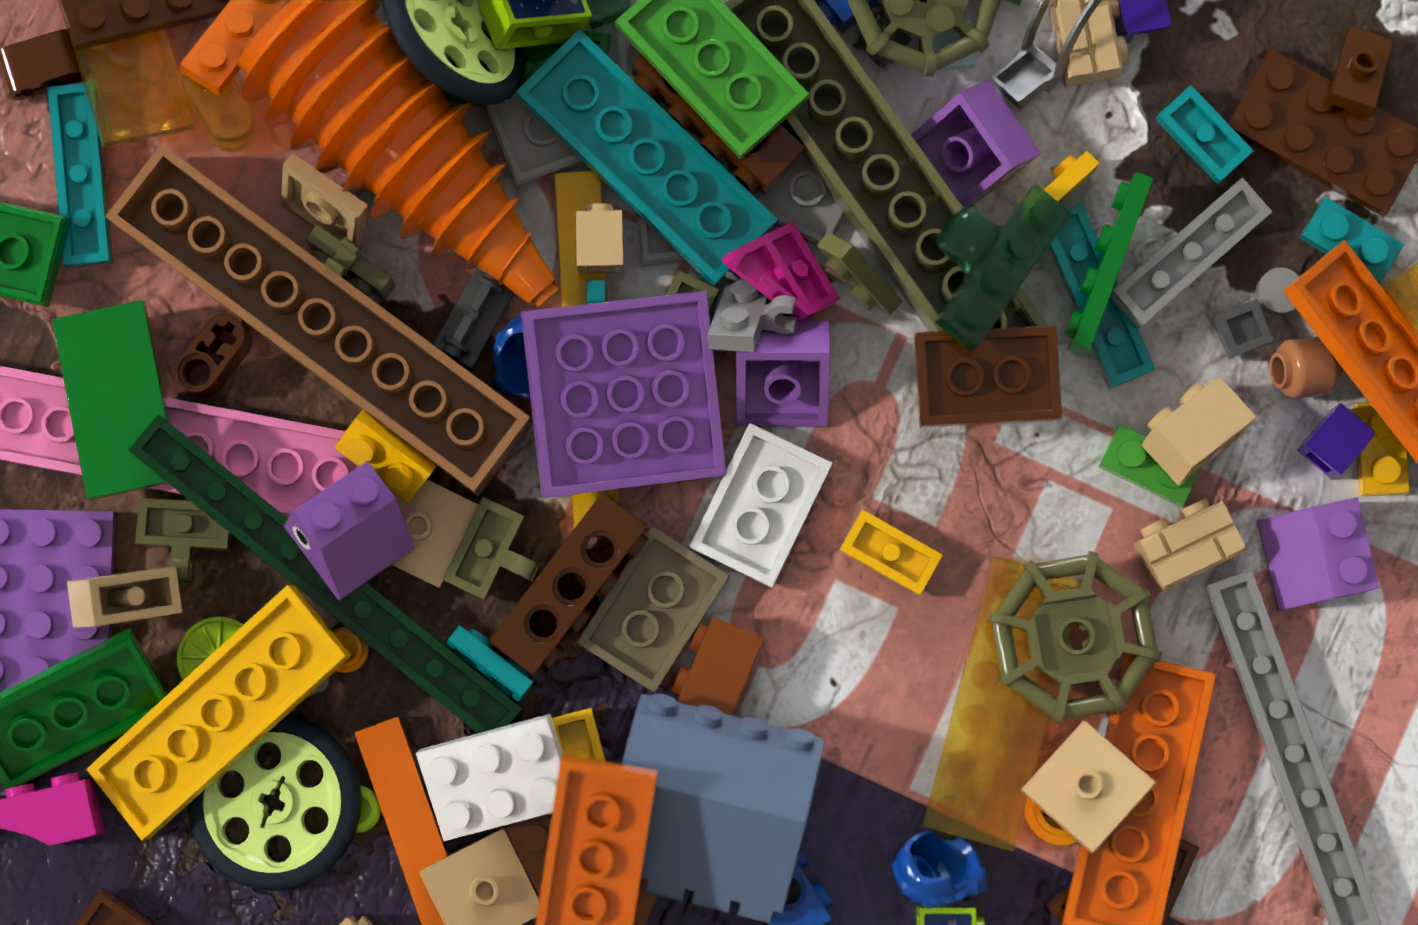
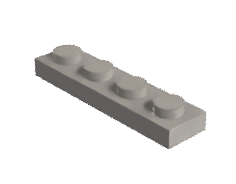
(1190, 253)

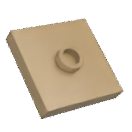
(322, 201)
(436, 526)
(1088, 787)
(482, 885)

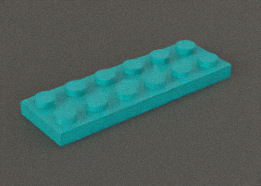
(644, 155)

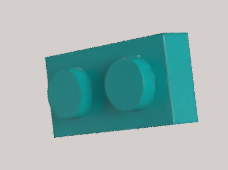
(1204, 134)
(1334, 224)
(477, 653)

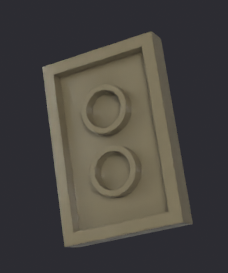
(653, 609)

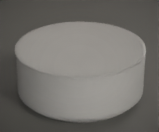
(1270, 291)

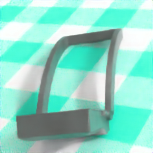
(1032, 69)

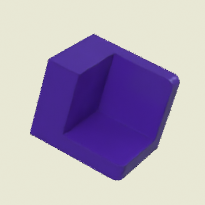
(1142, 17)
(1336, 441)

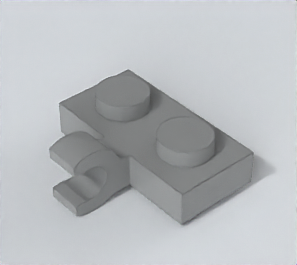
(744, 314)

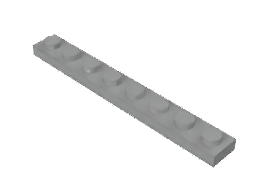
(1292, 751)

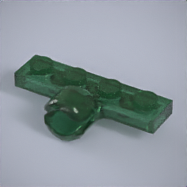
(994, 261)

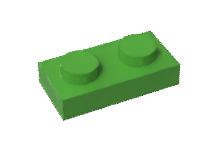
(1134, 464)

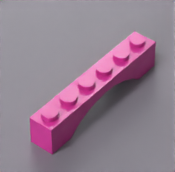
(54, 814)

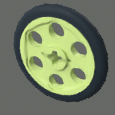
(459, 34)
(310, 853)

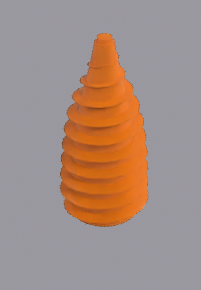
(393, 132)

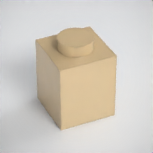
(600, 239)

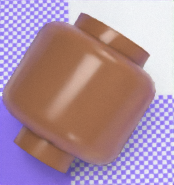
(1304, 368)

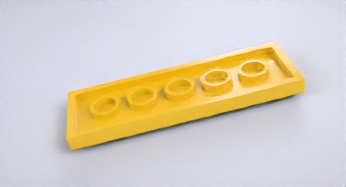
(218, 712)

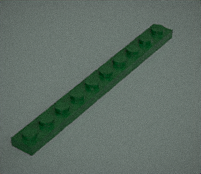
(362, 611)

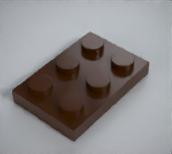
(1000, 382)

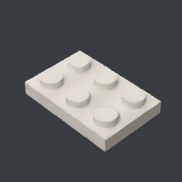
(760, 505)
(493, 776)

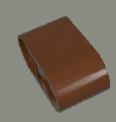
(38, 64)
(231, 355)

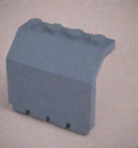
(723, 803)

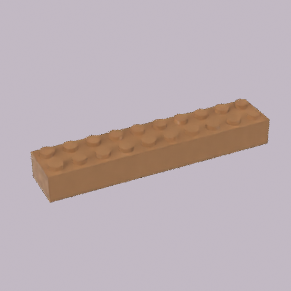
(320, 319)

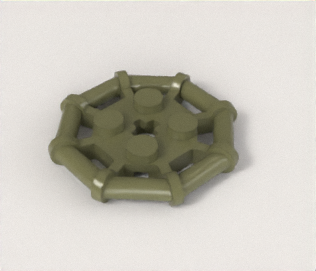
(925, 22)
(1058, 658)

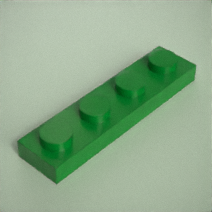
(1100, 281)

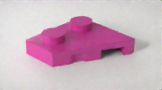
(784, 266)

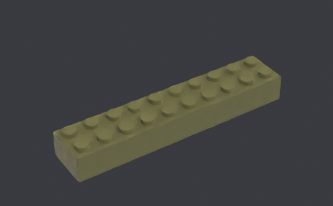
(868, 158)

